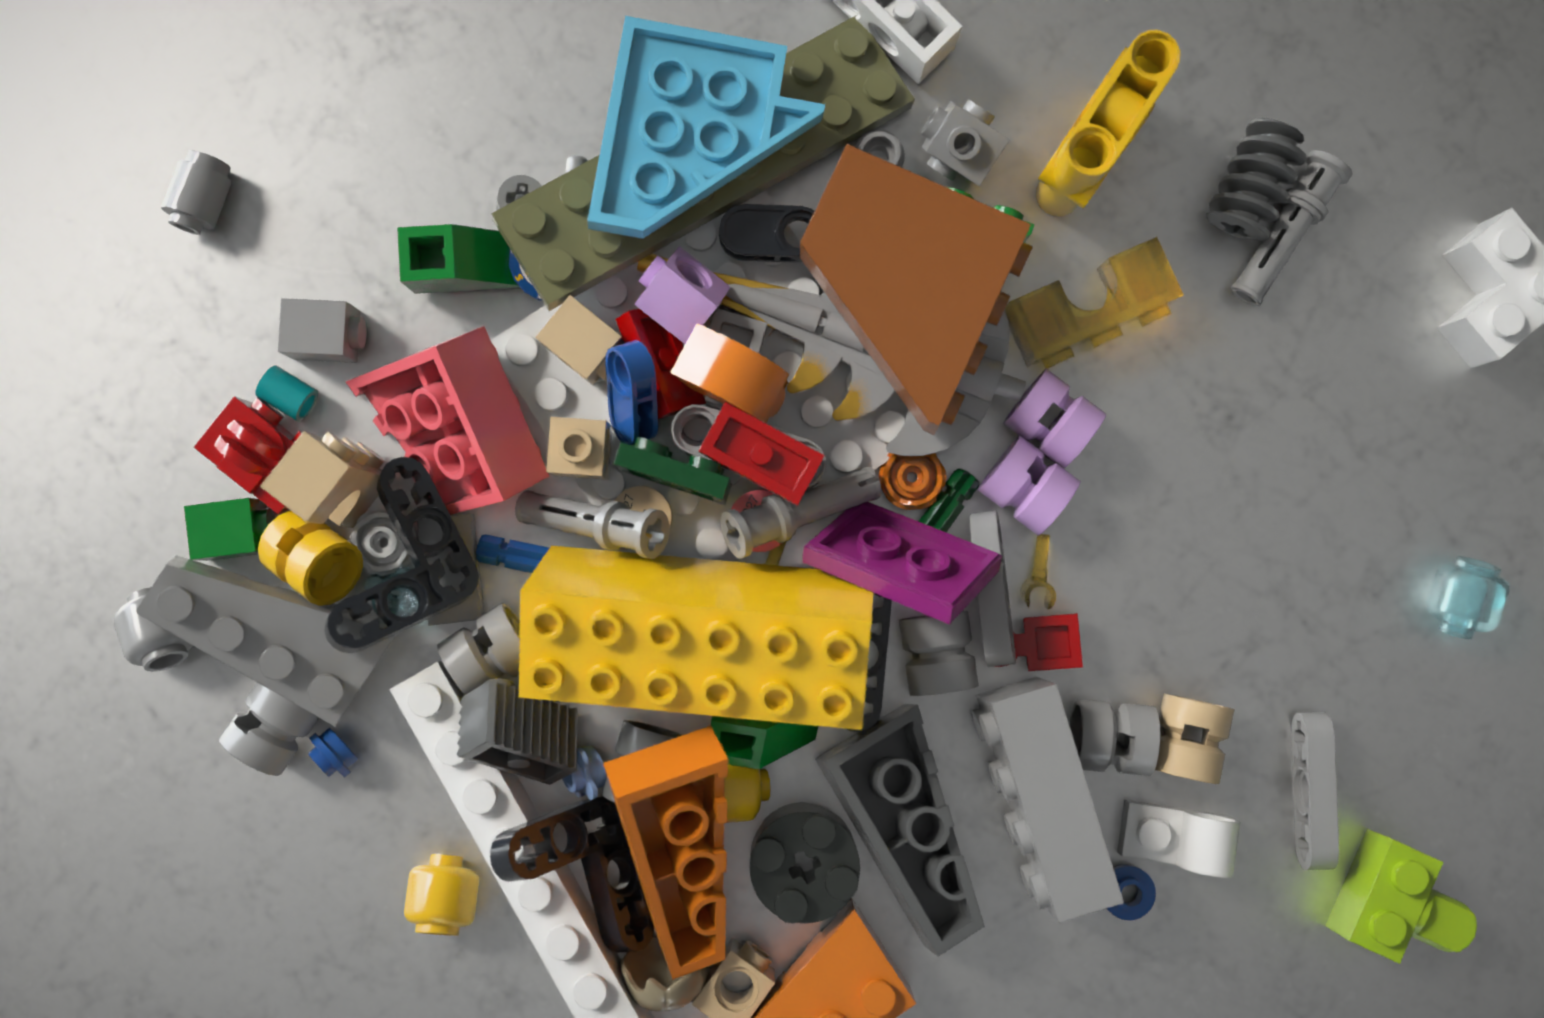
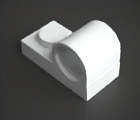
(1179, 836)

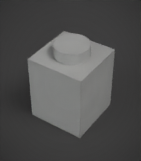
(320, 330)

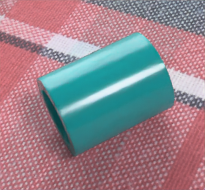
(286, 393)

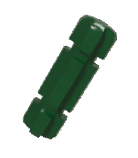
(949, 505)

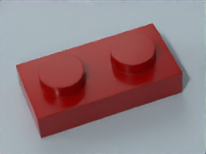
(665, 351)
(761, 453)

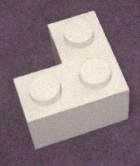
(1506, 272)

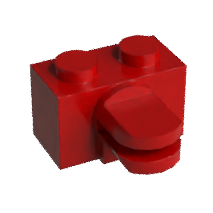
(248, 445)

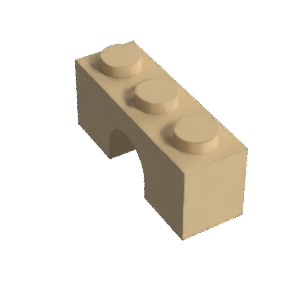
(326, 479)

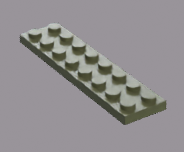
(834, 69)

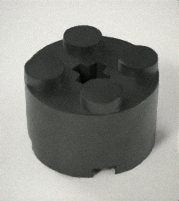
(790, 891)

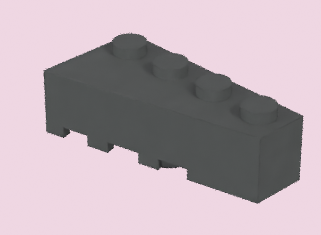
(898, 808)

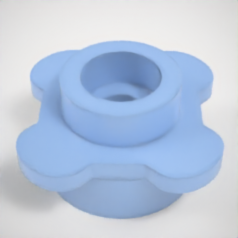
(589, 774)

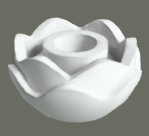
(367, 535)

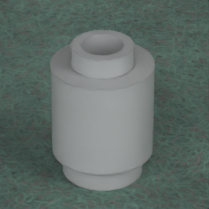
(197, 192)

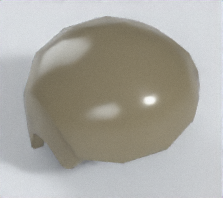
(651, 982)

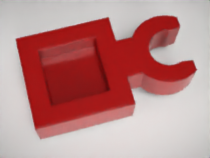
(1050, 642)

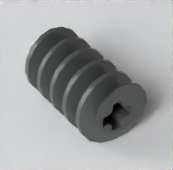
(1255, 179)

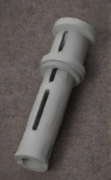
(1303, 207)
(779, 519)
(610, 524)

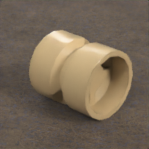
(1186, 757)

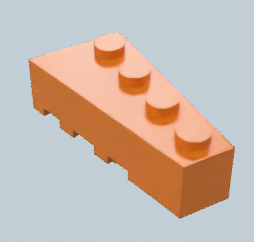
(674, 827)
(840, 976)

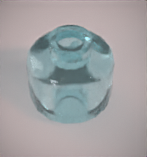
(1467, 597)

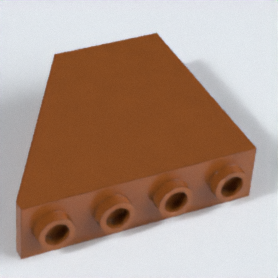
(913, 275)

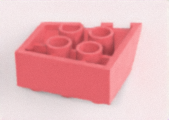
(457, 419)

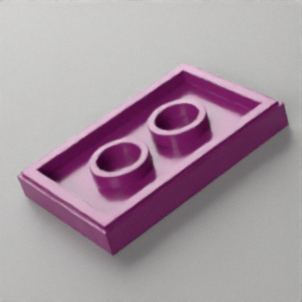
(903, 560)

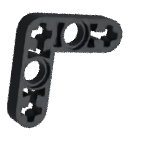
(422, 579)
(596, 851)

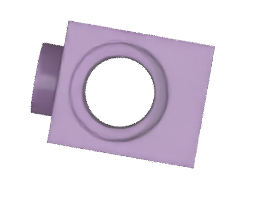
(680, 293)

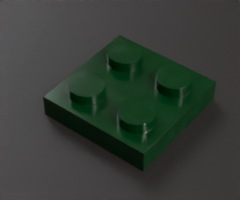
(654, 463)

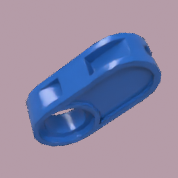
(631, 392)

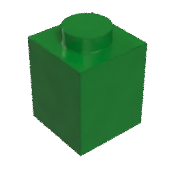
(226, 528)

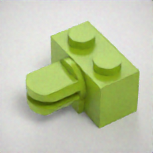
(1392, 899)

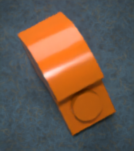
(731, 373)

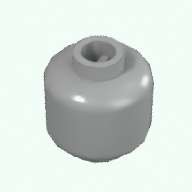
(146, 642)

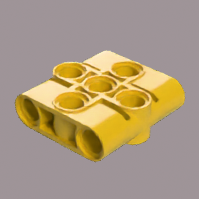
(1108, 123)

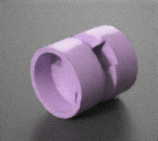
(1068, 431)
(1029, 485)

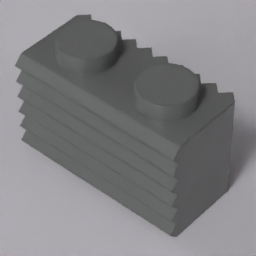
(518, 733)

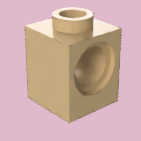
(579, 339)
(579, 448)
(718, 1001)

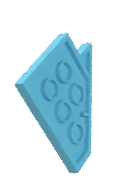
(686, 121)

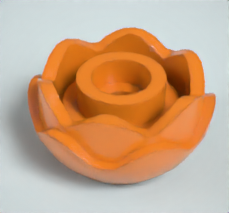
(912, 495)

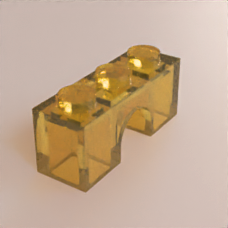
(1136, 287)

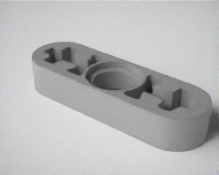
(994, 597)
(1315, 791)

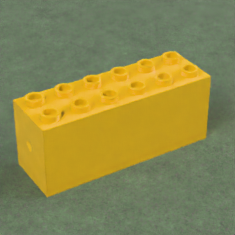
(695, 637)

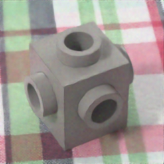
(980, 149)

